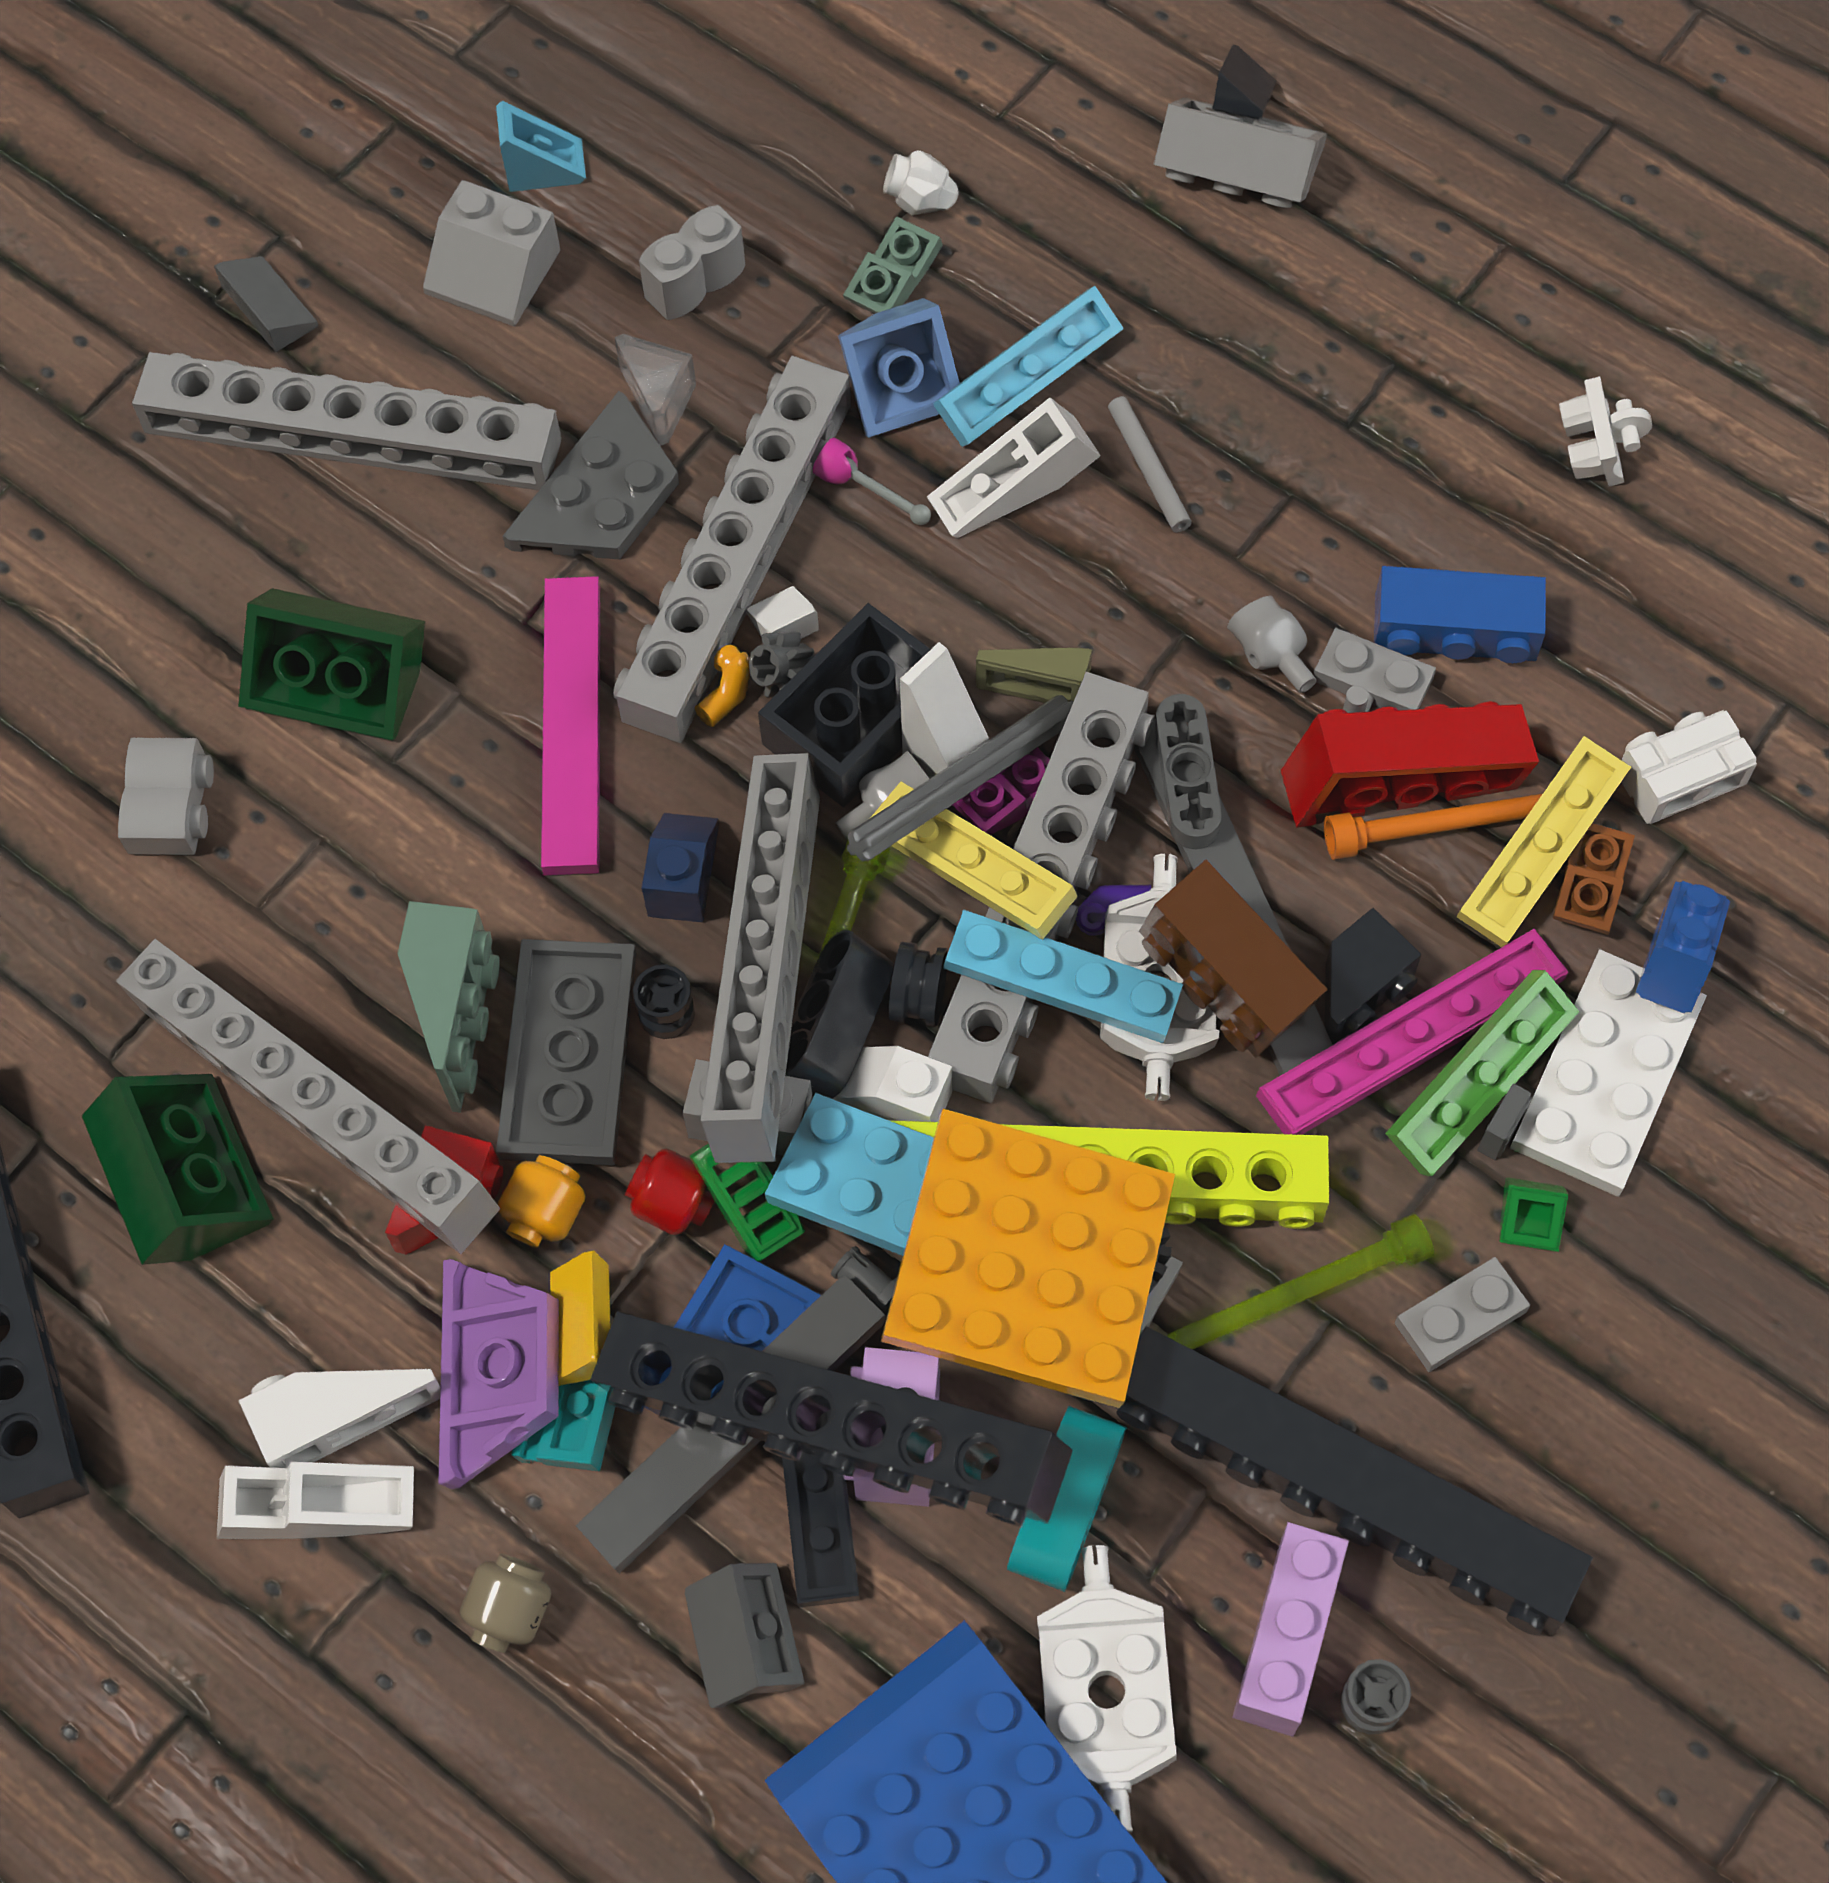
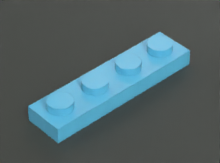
(1028, 366)
(1063, 976)

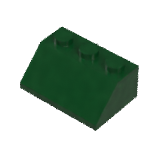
(329, 662)
(175, 1165)

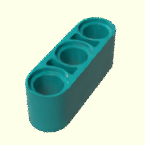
(1053, 1549)

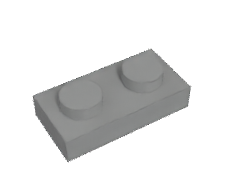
(1462, 1314)

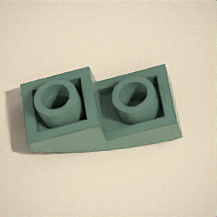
(895, 269)

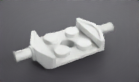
(1191, 1028)
(1116, 1637)

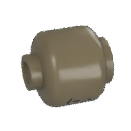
(505, 1602)

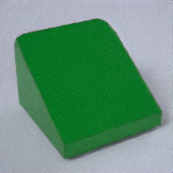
(1532, 1214)

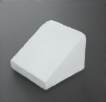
(784, 613)

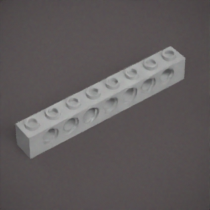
(260, 407)
(668, 703)
(1099, 711)
(761, 961)
(310, 1096)

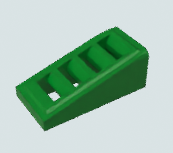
(769, 1238)

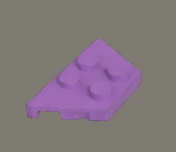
(494, 1369)

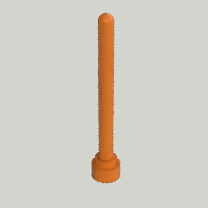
(1349, 834)

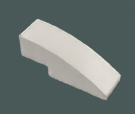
(314, 1500)

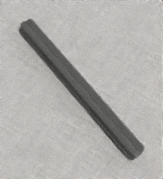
(958, 779)

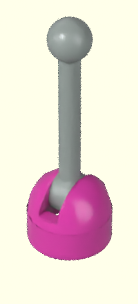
(839, 464)

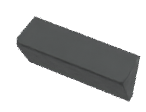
(265, 300)

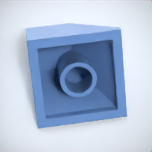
(899, 365)

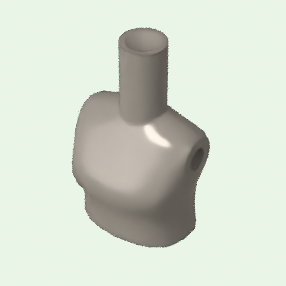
(1272, 640)
(877, 787)

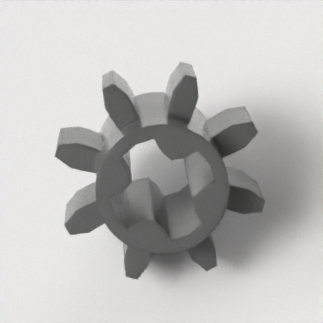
(778, 660)

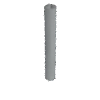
(1149, 464)

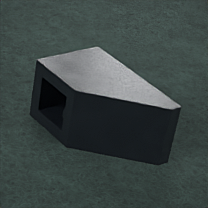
(1364, 971)

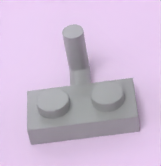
(1372, 674)

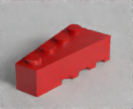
(1406, 757)

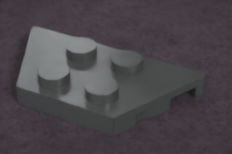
(600, 490)

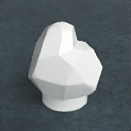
(920, 183)

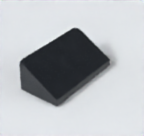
(1243, 86)

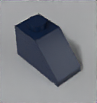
(679, 867)

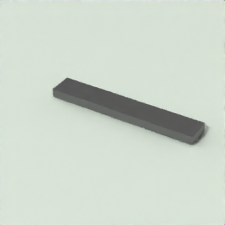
(696, 1458)

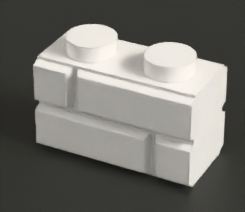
(1686, 765)

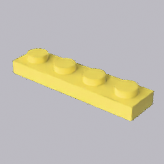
(1543, 842)
(986, 869)

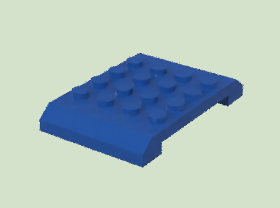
(953, 1784)

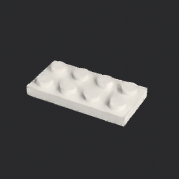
(1605, 1078)

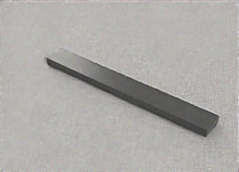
(1227, 856)

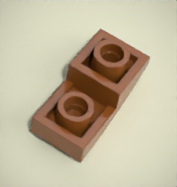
(1594, 879)

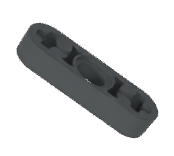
(1179, 792)

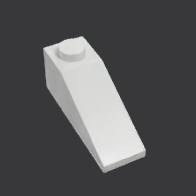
(1015, 470)
(938, 713)
(324, 1411)

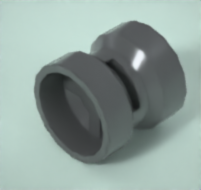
(1384, 1688)

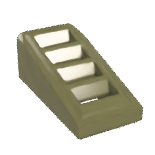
(1033, 673)

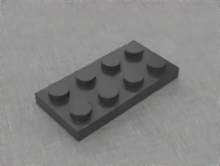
(567, 1052)

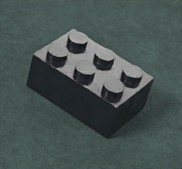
(845, 704)

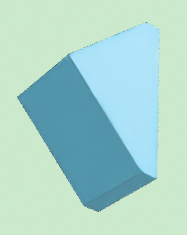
(537, 151)

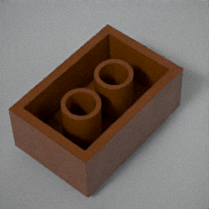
(1229, 960)

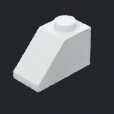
(898, 1085)

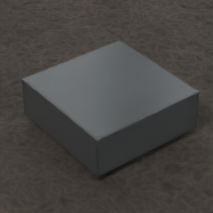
(1505, 1122)

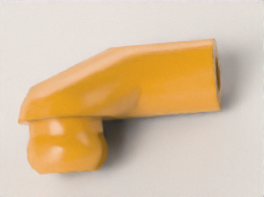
(731, 688)

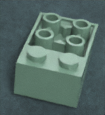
(448, 974)

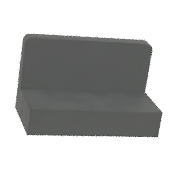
(743, 1633)

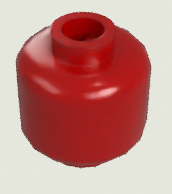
(668, 1192)

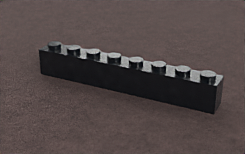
(1353, 1484)

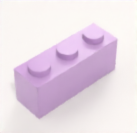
(1290, 1629)

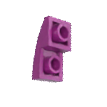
(1005, 796)

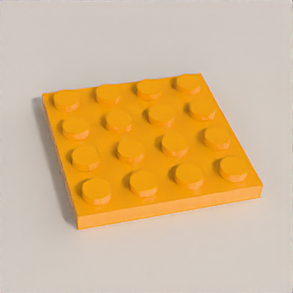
(1029, 1258)

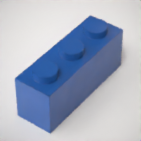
(1460, 613)

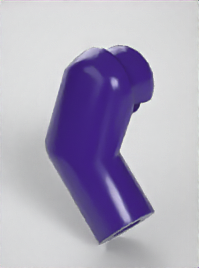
(1093, 910)

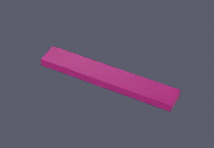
(571, 726)
(1404, 1037)

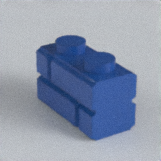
(1683, 946)

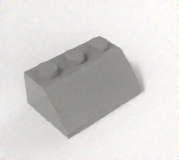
(1239, 152)

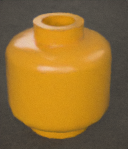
(541, 1201)

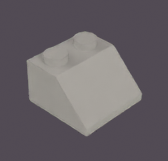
(490, 253)

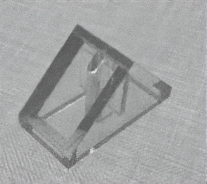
(659, 380)

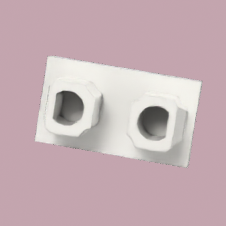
(1593, 413)

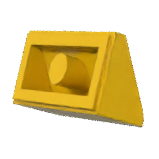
(583, 1314)

